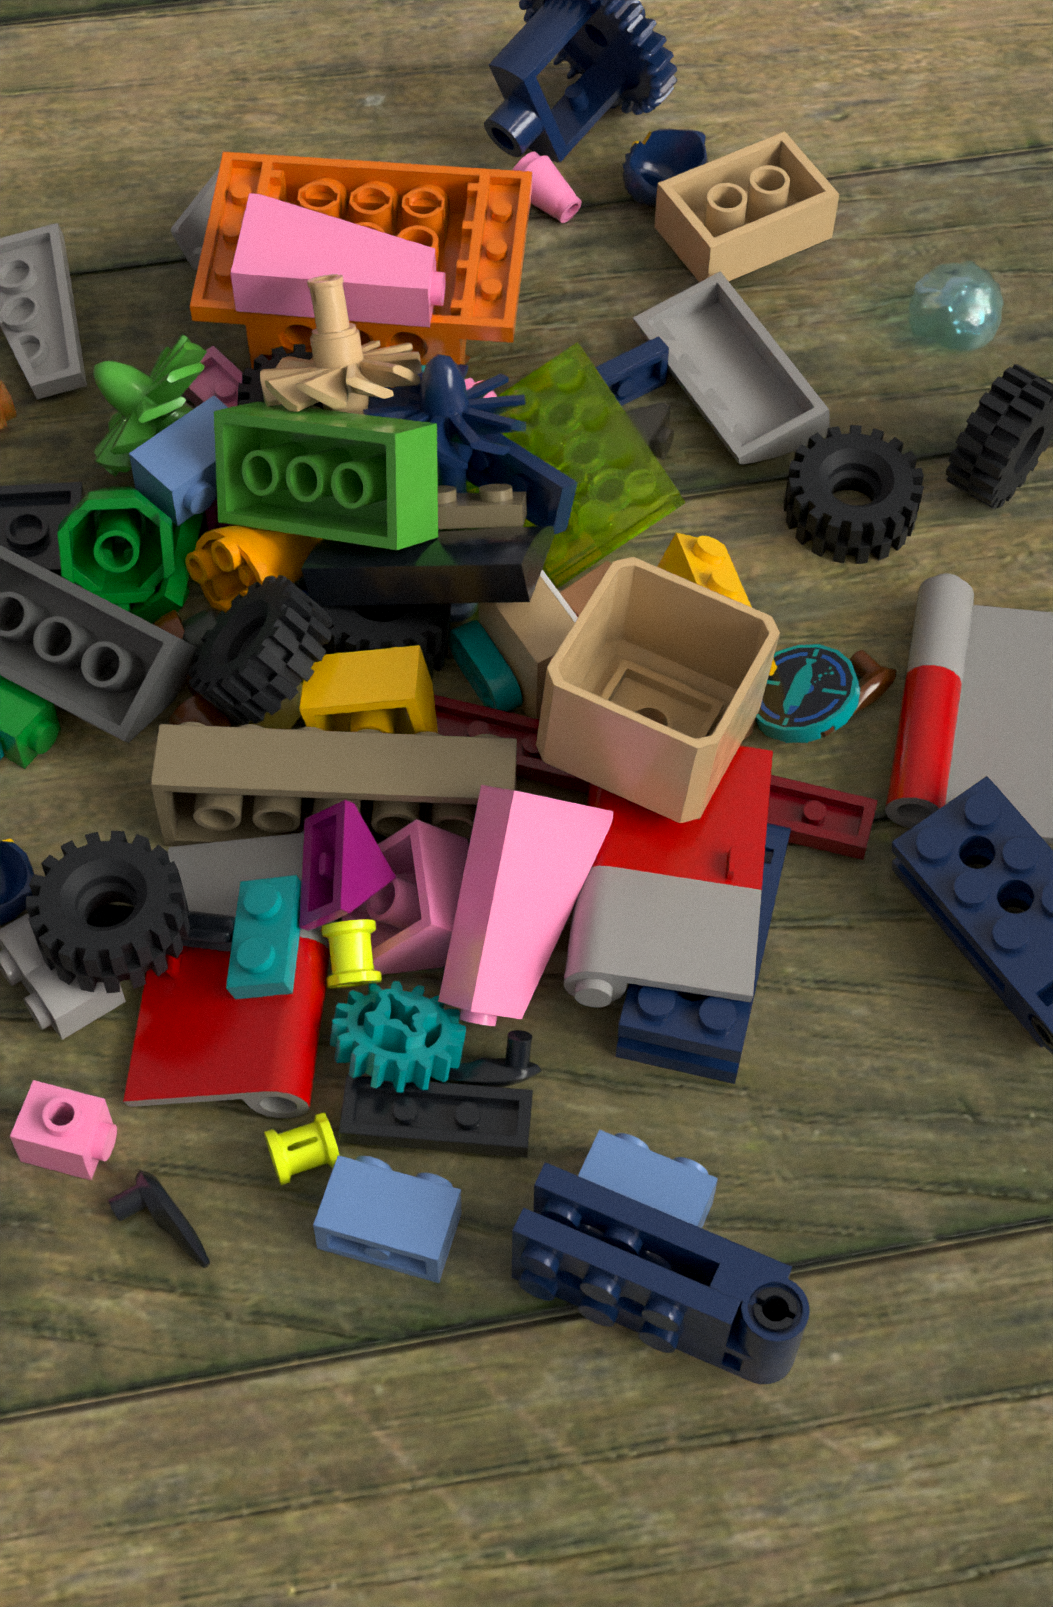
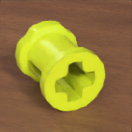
(351, 953)
(302, 1148)

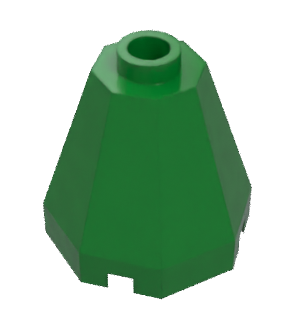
(116, 545)

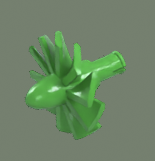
(144, 401)

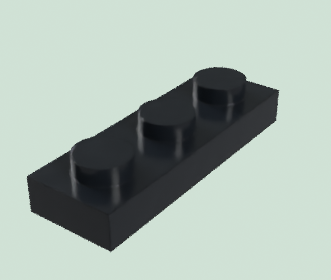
(437, 1118)

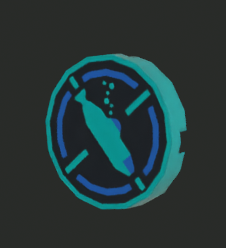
(808, 694)

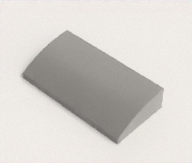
(735, 371)

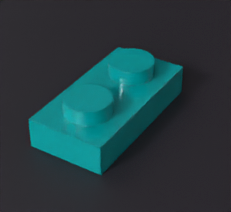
(265, 938)

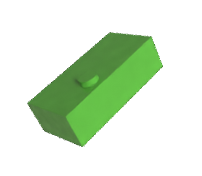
(327, 474)

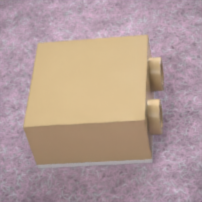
(529, 637)

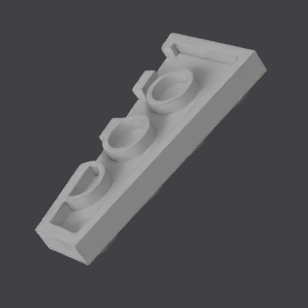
(40, 310)

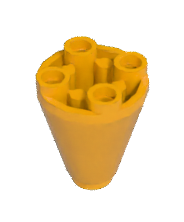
(238, 556)

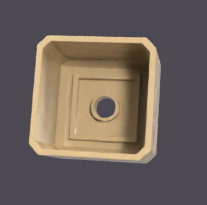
(655, 688)

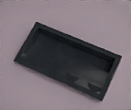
(450, 569)

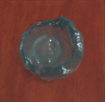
(957, 306)

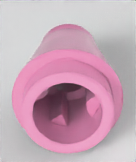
(549, 187)

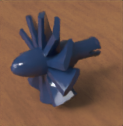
(459, 414)

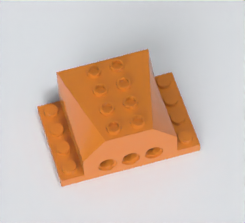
(463, 212)

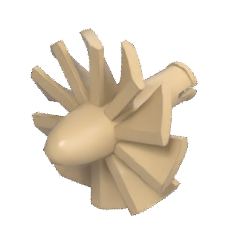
(341, 368)

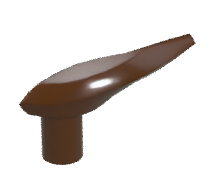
(873, 681)

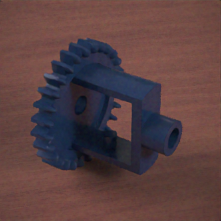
(601, 41)

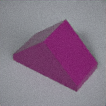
(338, 865)

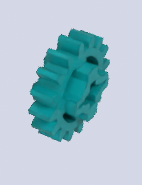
(397, 1036)

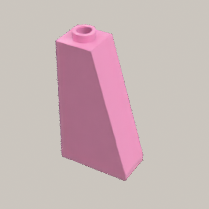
(287, 245)
(515, 898)

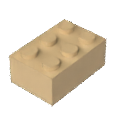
(746, 209)

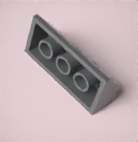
(85, 650)

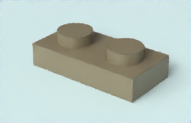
(490, 508)

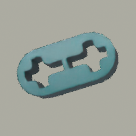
(484, 667)

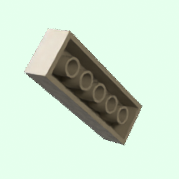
(267, 780)

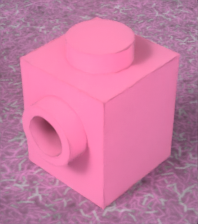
(63, 1130)

